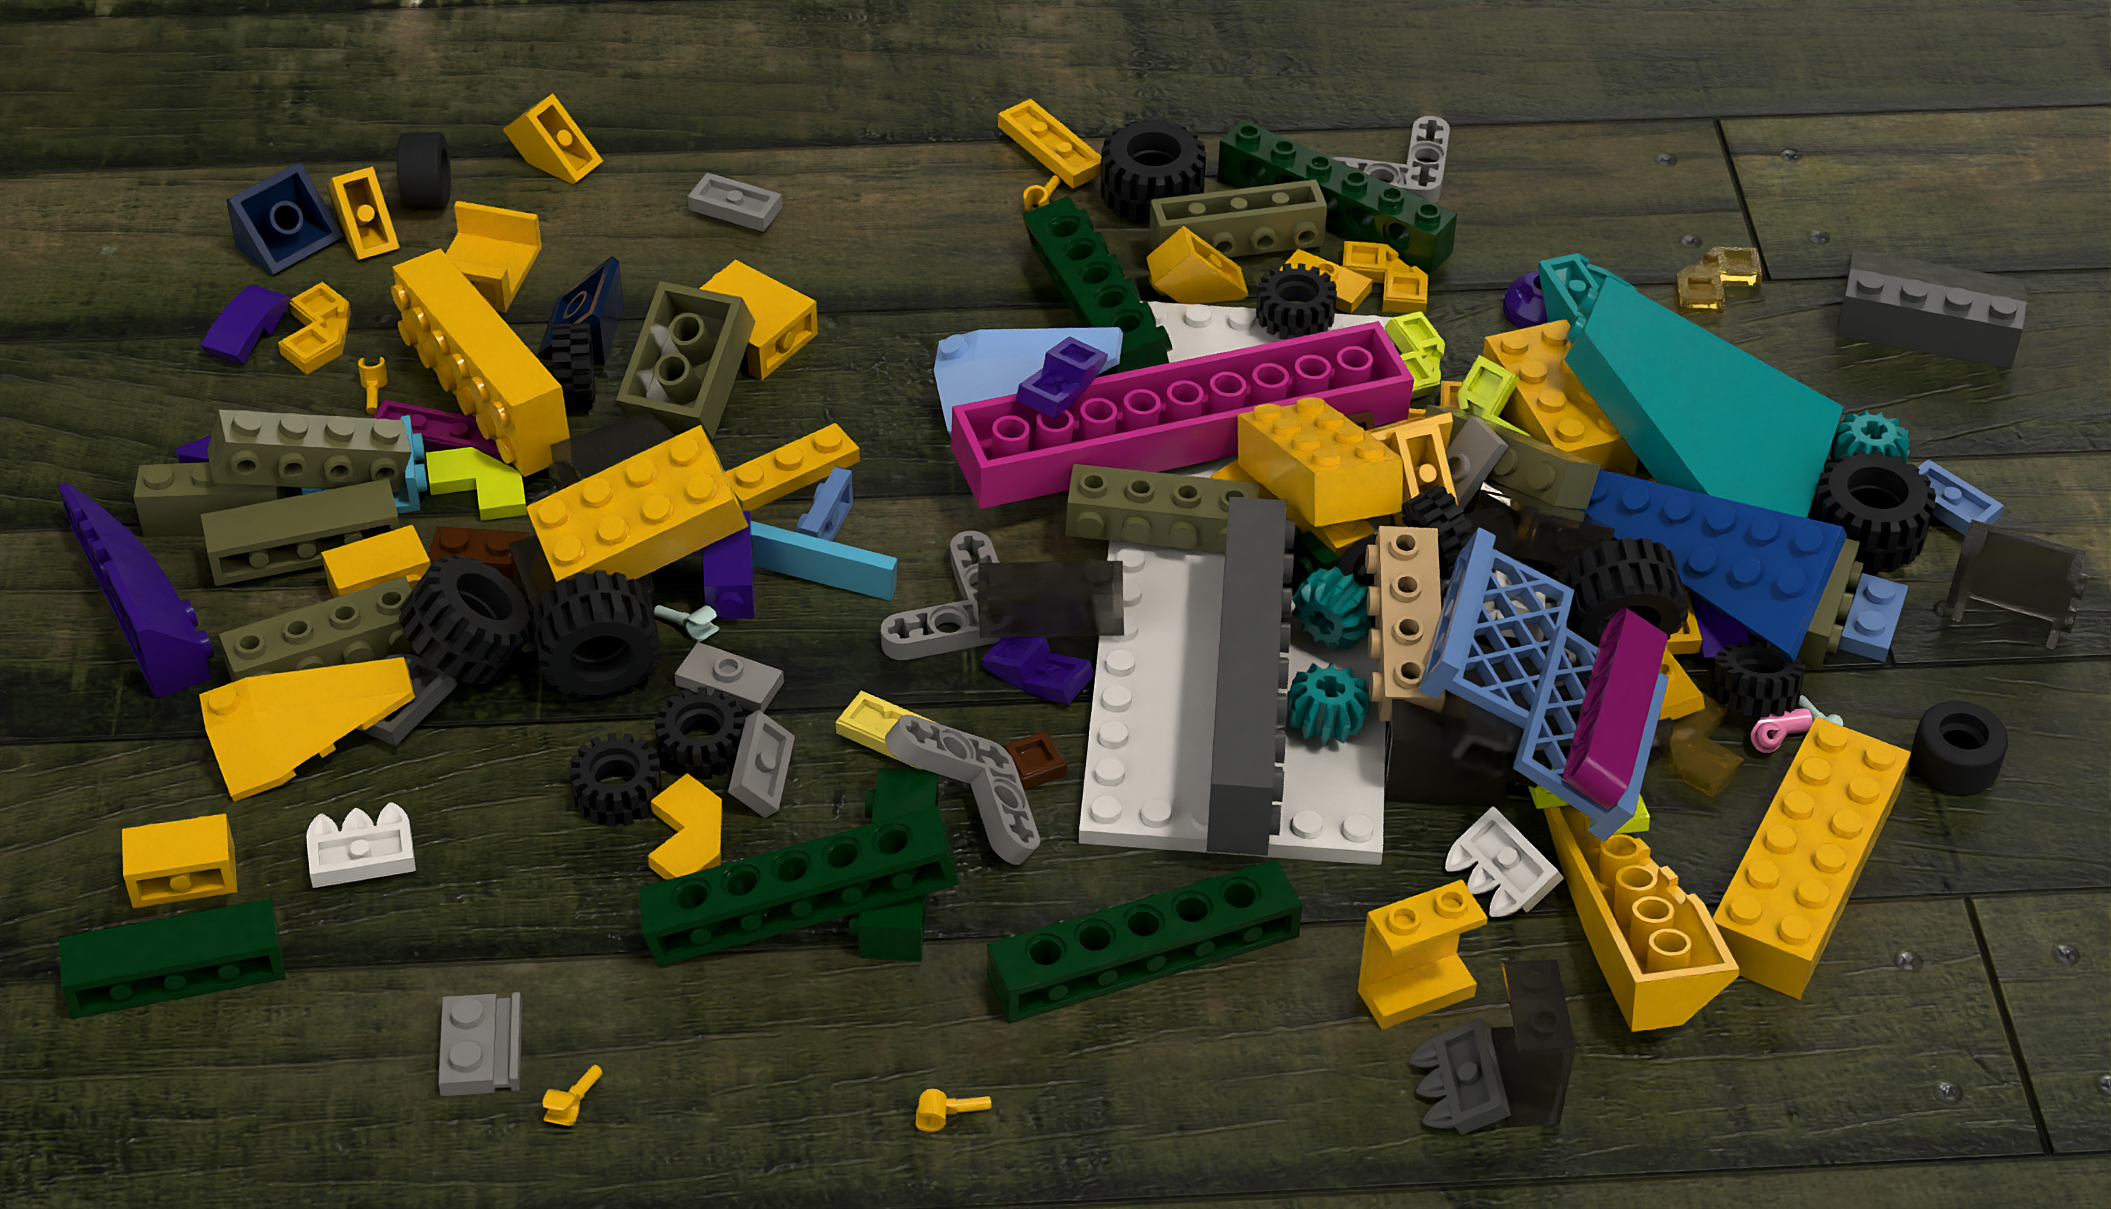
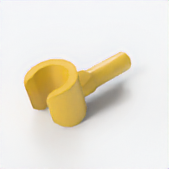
(1040, 195)
(372, 379)
(935, 1105)
(564, 1106)

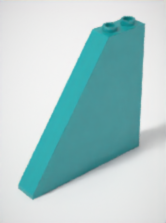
(1698, 405)

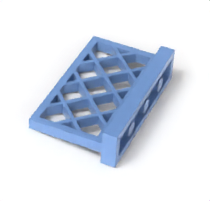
(1458, 626)
(1539, 736)

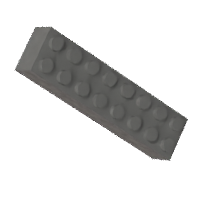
(1249, 678)

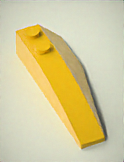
(1644, 930)

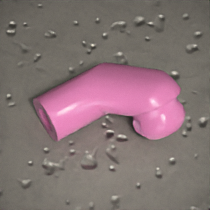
(1770, 731)

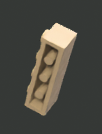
(1405, 613)

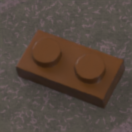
(481, 544)

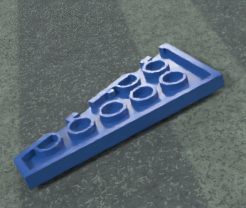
(1732, 555)

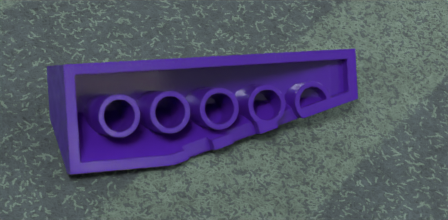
(141, 598)

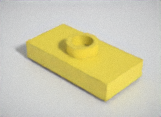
(869, 720)

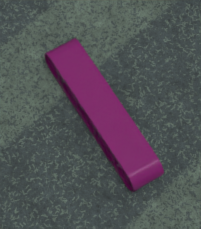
(1615, 708)

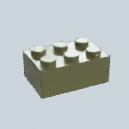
(686, 358)

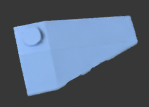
(997, 360)

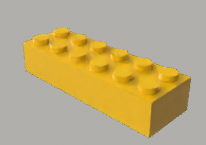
(480, 360)
(1809, 854)

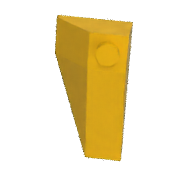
(280, 720)

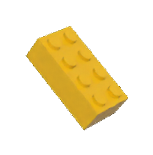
(1552, 400)
(1319, 462)
(640, 511)

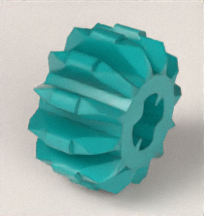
(1870, 434)
(1332, 608)
(1328, 703)

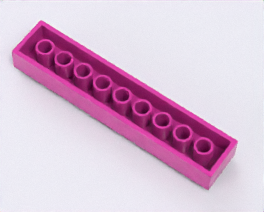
(1173, 411)

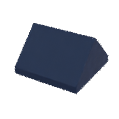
(281, 220)
(592, 300)

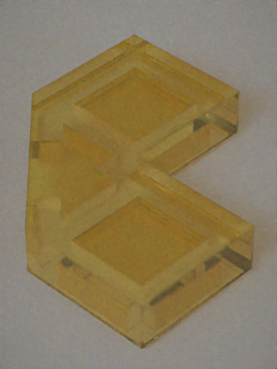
(1700, 286)
(1698, 758)

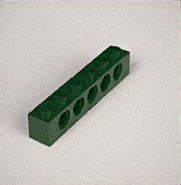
(1356, 202)
(1095, 282)
(798, 886)
(1143, 940)

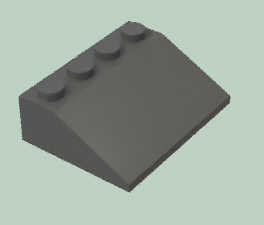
(1933, 308)

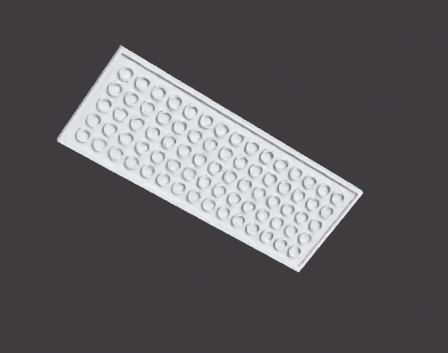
(1159, 683)

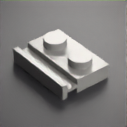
(480, 1044)

